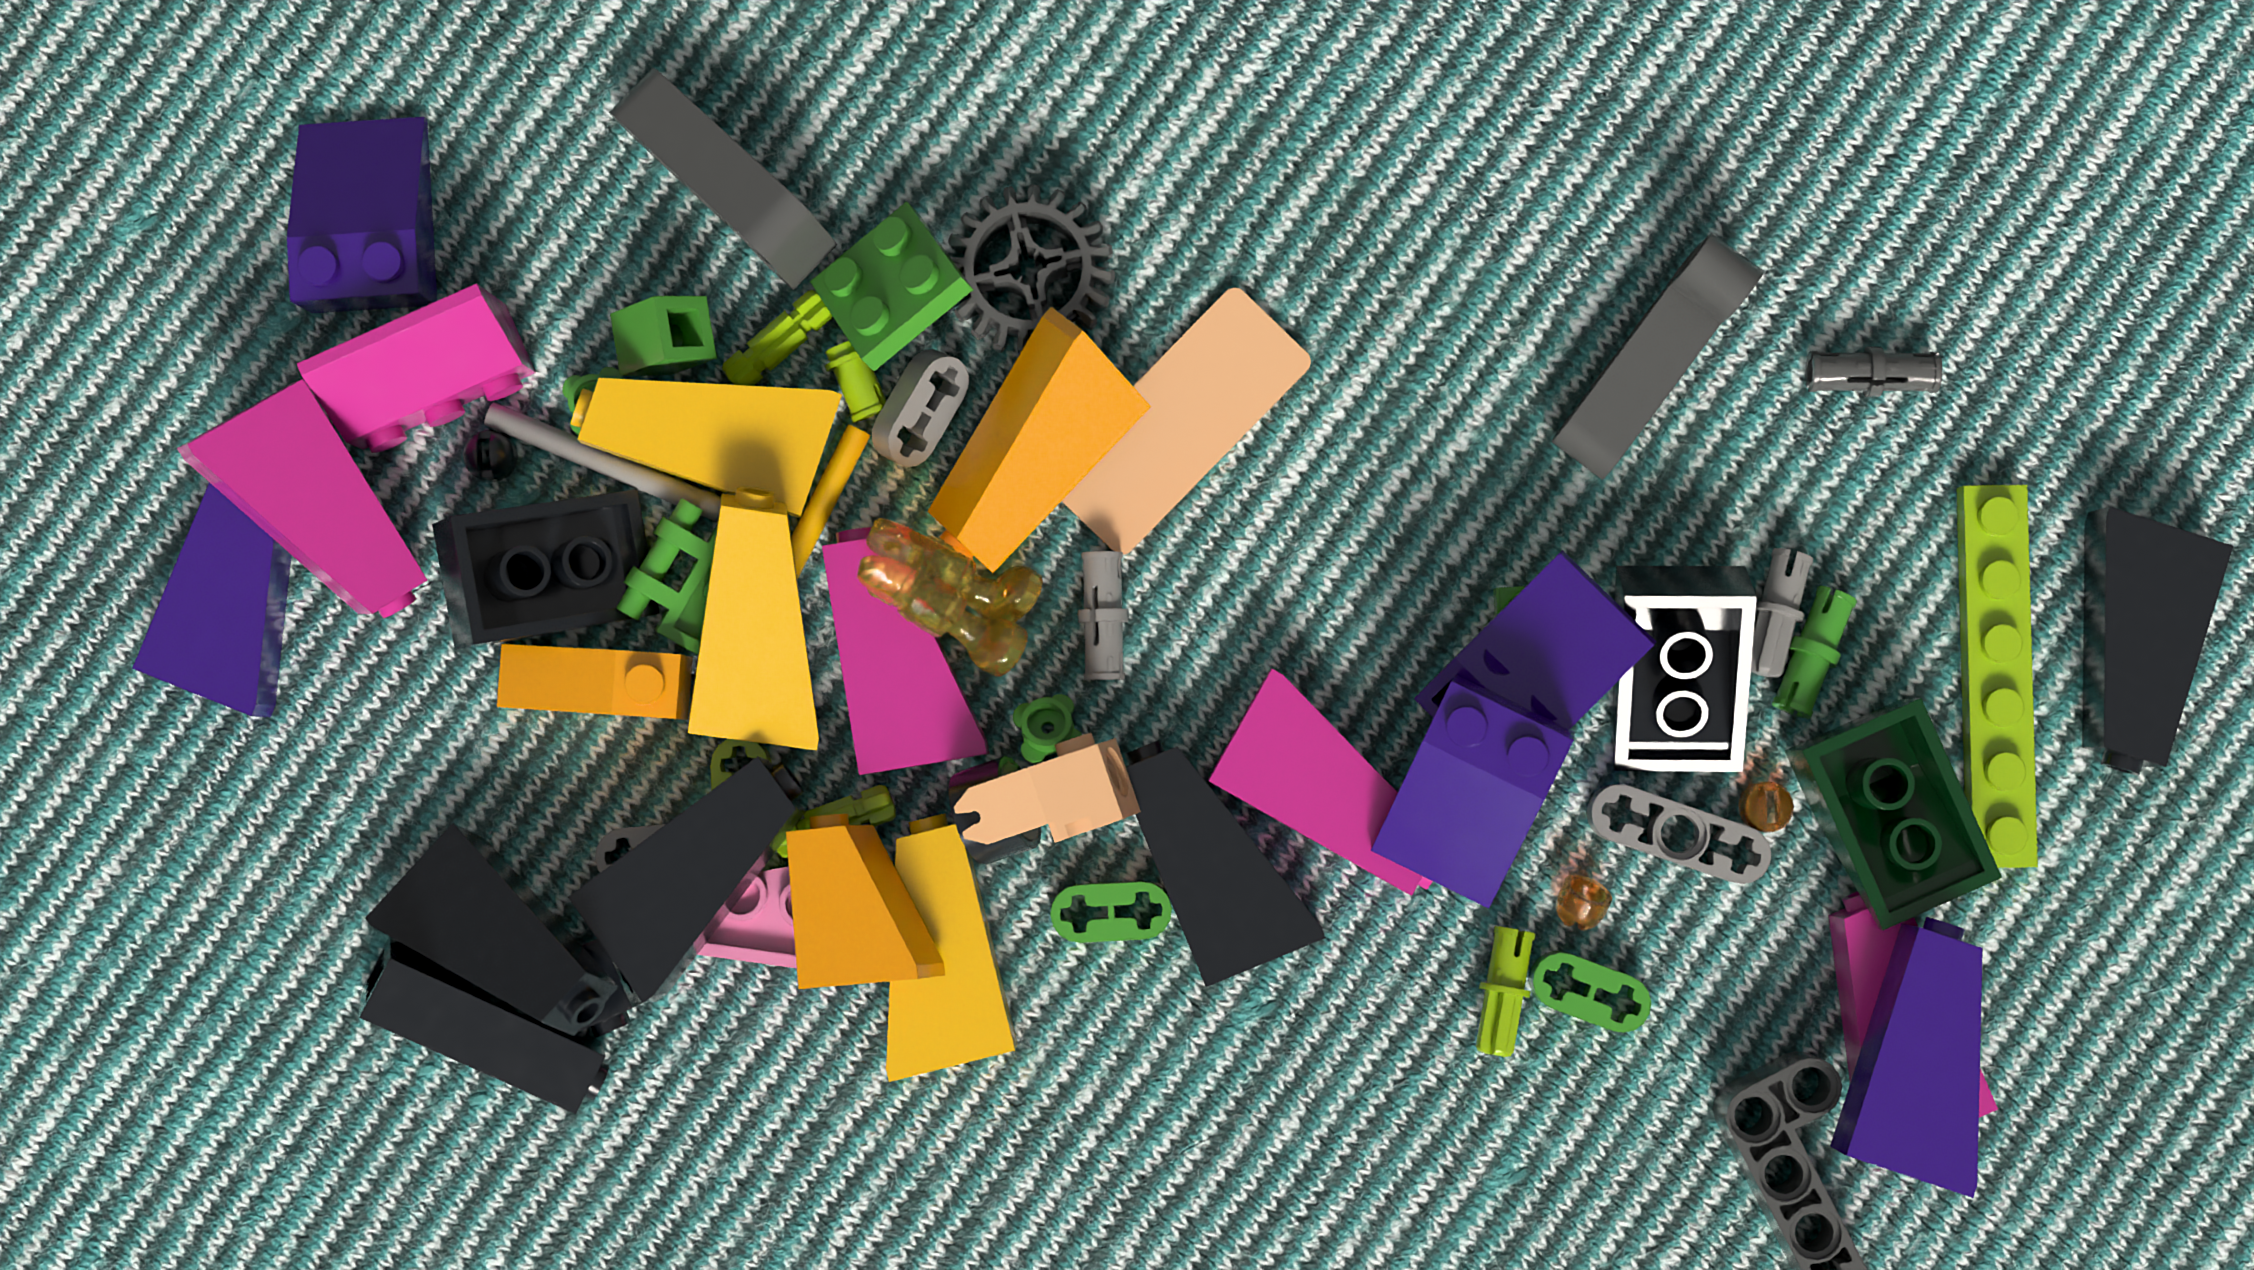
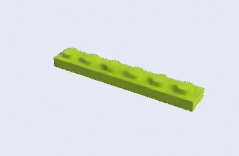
(1997, 669)

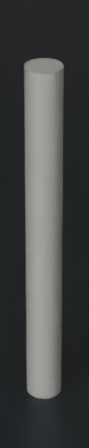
(618, 468)

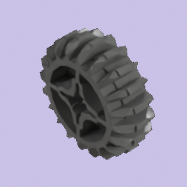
(1058, 263)

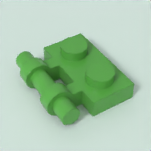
(685, 607)

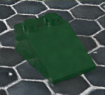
(1894, 811)

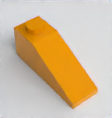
(595, 681)

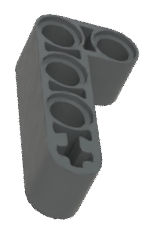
(724, 177)
(1657, 354)
(1776, 1136)

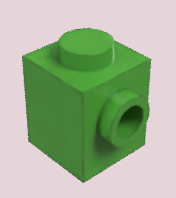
(663, 335)

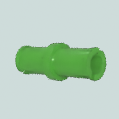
(1814, 652)

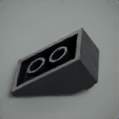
(539, 567)
(1691, 690)

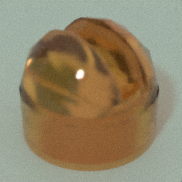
(1754, 806)
(1582, 902)

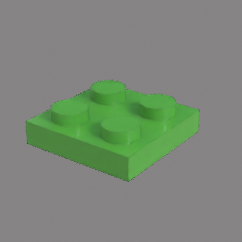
(890, 286)

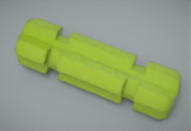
(777, 340)
(874, 807)

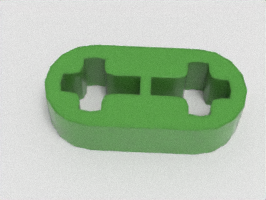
(1111, 927)
(1584, 1005)

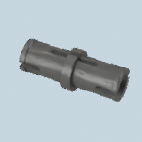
(1873, 371)

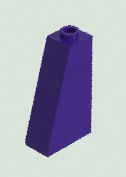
(222, 612)
(1920, 1063)

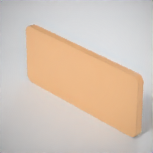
(1201, 405)

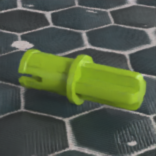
(1504, 991)

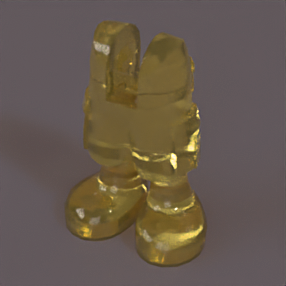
(936, 581)

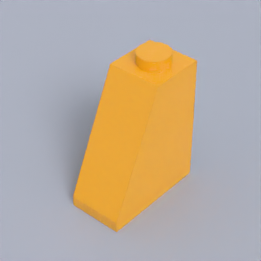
(853, 909)

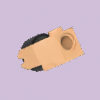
(1004, 806)

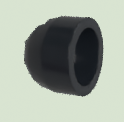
(501, 452)

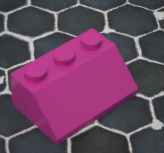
(419, 369)

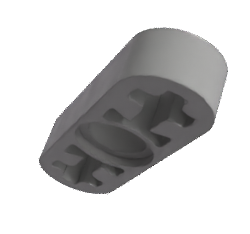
(1717, 864)

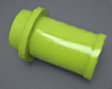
(856, 382)

